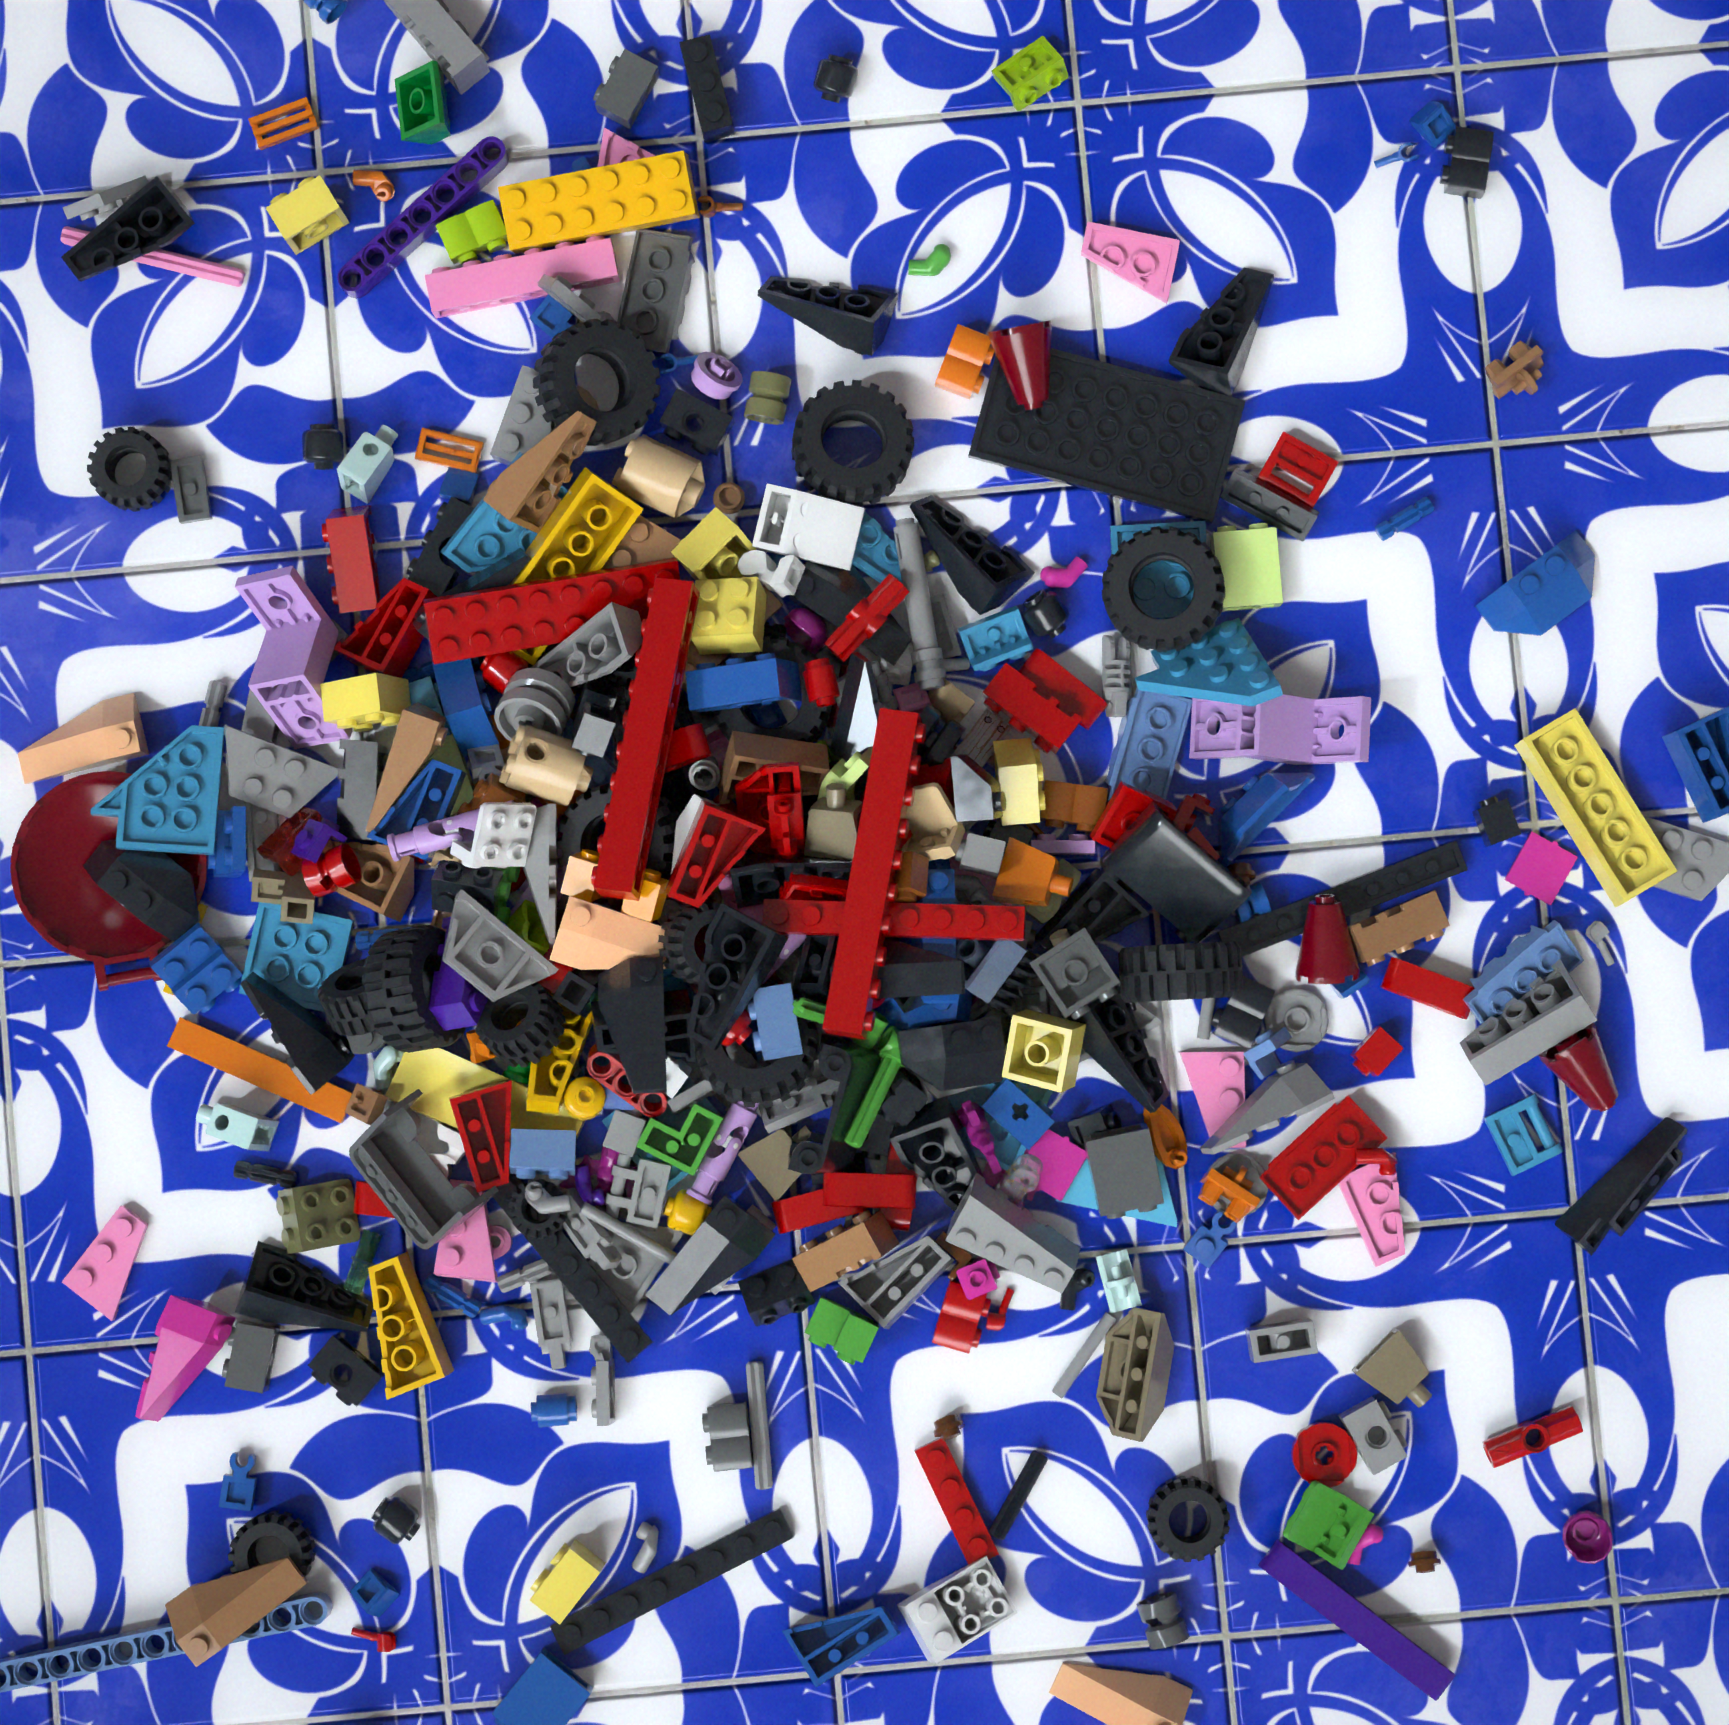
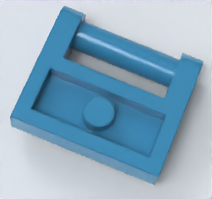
(1514, 1139)

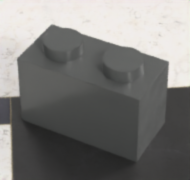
(626, 88)
(251, 1356)

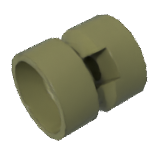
(767, 397)

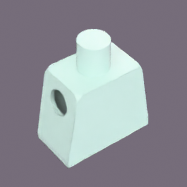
(367, 463)
(238, 1126)

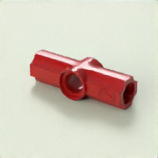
(866, 617)
(1551, 1428)

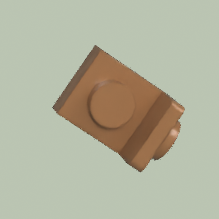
(366, 1104)

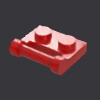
(1302, 462)

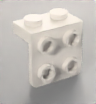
(499, 837)

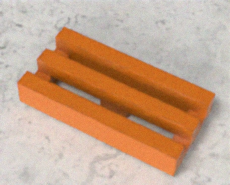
(278, 113)
(475, 457)

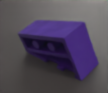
(452, 997)

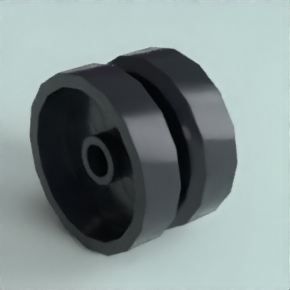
(938, 746)

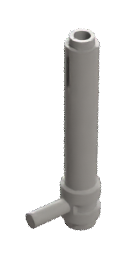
(926, 654)

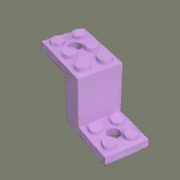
(292, 655)
(1283, 730)

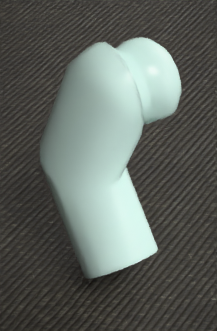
(383, 1064)

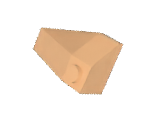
(93, 739)
(602, 937)
(1122, 1695)

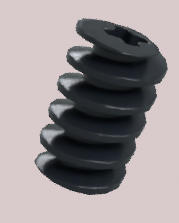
(1009, 989)

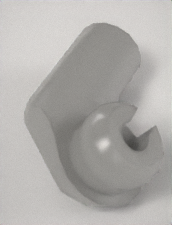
(648, 1549)

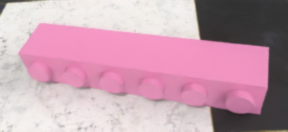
(517, 278)

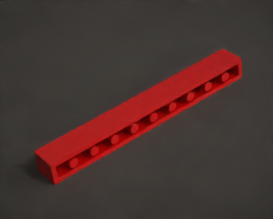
(646, 739)
(873, 874)

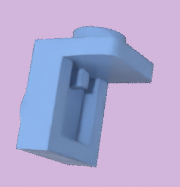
(1261, 1056)

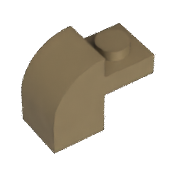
(288, 891)

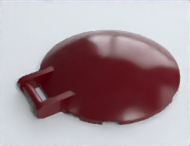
(62, 896)

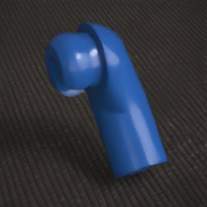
(505, 1313)

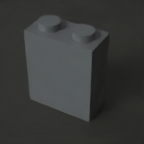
(1123, 1170)

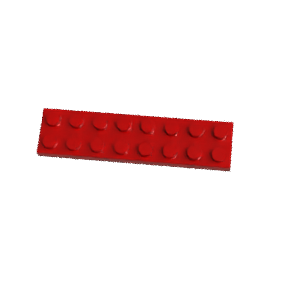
(535, 611)

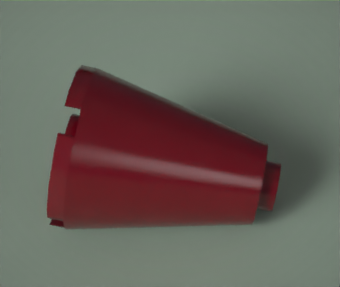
(1025, 360)
(1326, 944)
(1584, 1068)

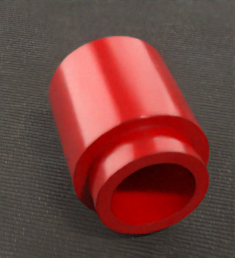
(821, 682)

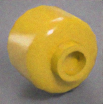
(584, 1098)
(685, 1212)

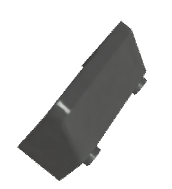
(410, 1179)

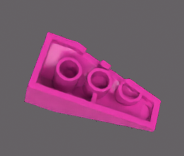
(188, 1340)

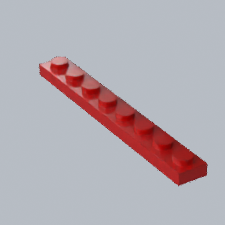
(908, 919)

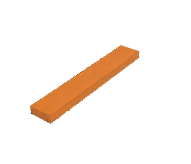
(256, 1068)

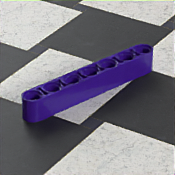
(427, 202)
(1356, 1620)

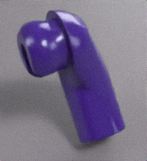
(584, 1186)

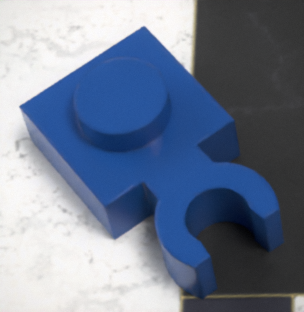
(551, 317)
(1208, 1241)
(238, 1488)

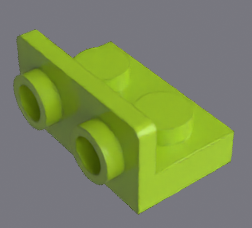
(1031, 73)

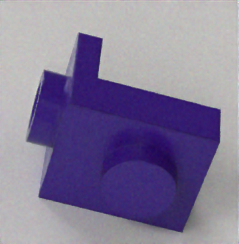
(313, 838)

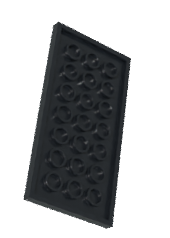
(1114, 434)

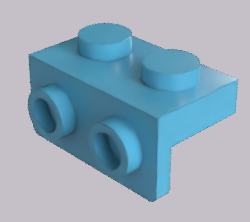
(995, 639)

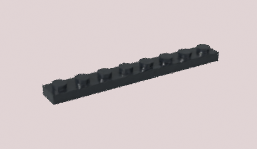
(1354, 895)
(583, 1282)
(672, 1580)

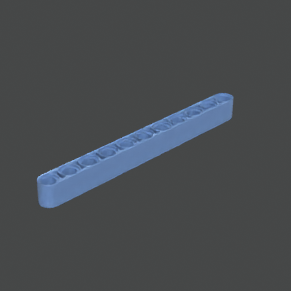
(143, 1649)

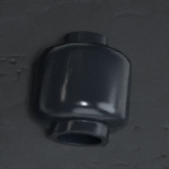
(835, 78)
(323, 446)
(1045, 613)
(396, 1519)

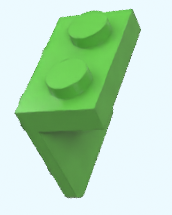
(1328, 1523)

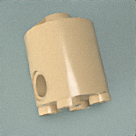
(660, 477)
(545, 766)

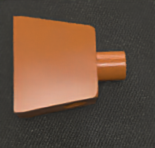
(1029, 876)

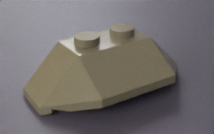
(1135, 1373)

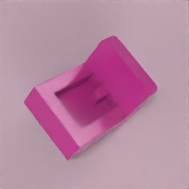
(978, 1277)

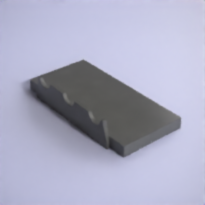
(657, 287)

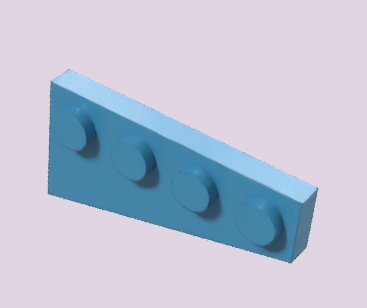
(875, 551)

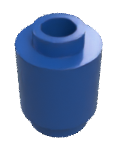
(554, 1410)

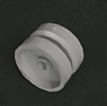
(535, 700)

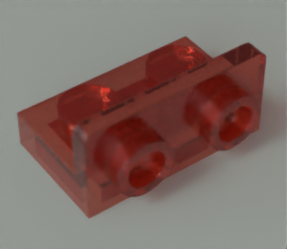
(282, 840)

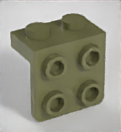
(318, 1216)

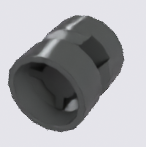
(1163, 1621)

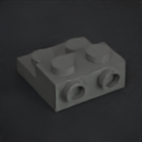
(1076, 974)

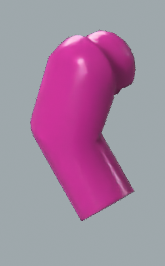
(1063, 576)
(1372, 1535)

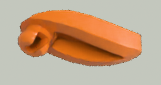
(1166, 1137)

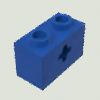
(1025, 1130)

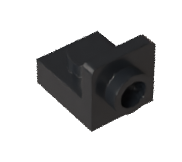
(1094, 1122)

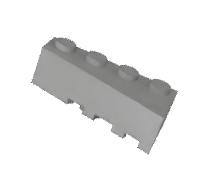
(443, 40)
(1528, 1025)
(1011, 1237)

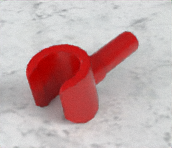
(996, 1321)
(385, 1640)

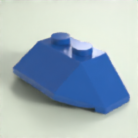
(1543, 590)
(1256, 810)

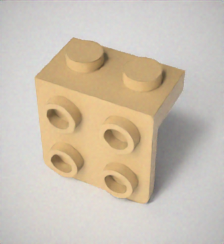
(933, 824)

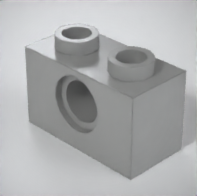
(980, 855)
(1281, 1340)
(1360, 1420)

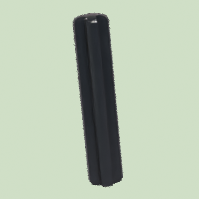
(1018, 1495)

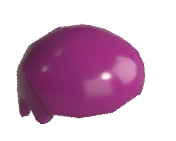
(806, 628)
(1587, 1537)

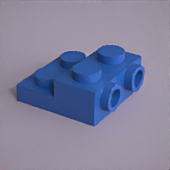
(230, 844)
(197, 969)

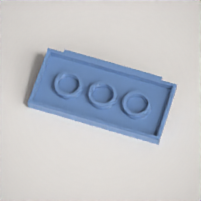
(1148, 742)
(1523, 963)

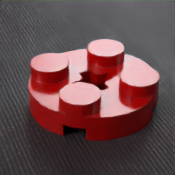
(1336, 1440)

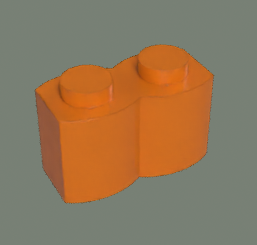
(964, 362)

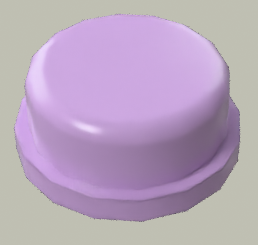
(715, 375)

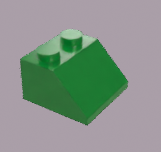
(423, 104)

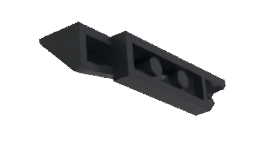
(1625, 1188)

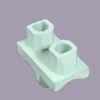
(1118, 1280)

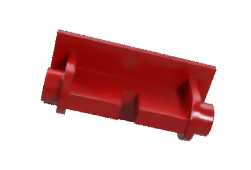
(785, 823)

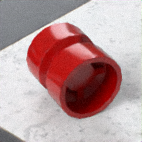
(332, 870)

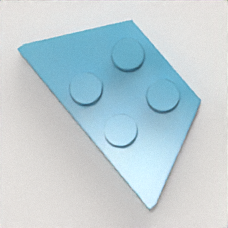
(1082, 1194)

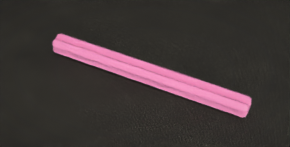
(173, 261)

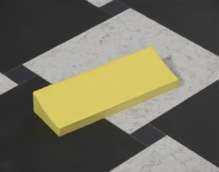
(1595, 808)
(446, 1075)

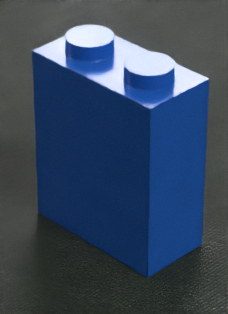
(543, 1694)

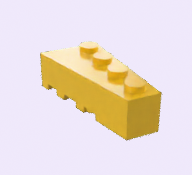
(554, 1073)
(406, 1328)

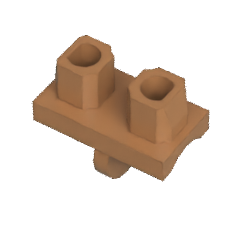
(1520, 374)

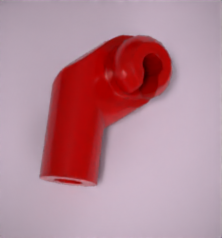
(1377, 1156)

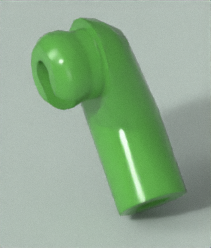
(933, 264)

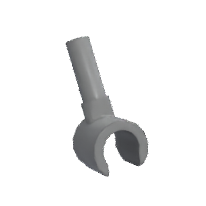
(1596, 933)

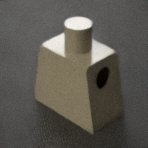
(833, 825)
(769, 1160)
(1395, 1370)

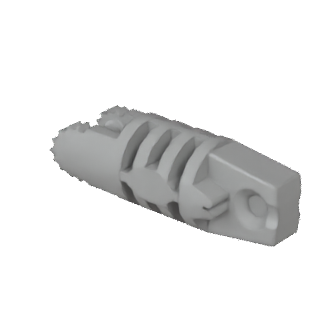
(1115, 675)

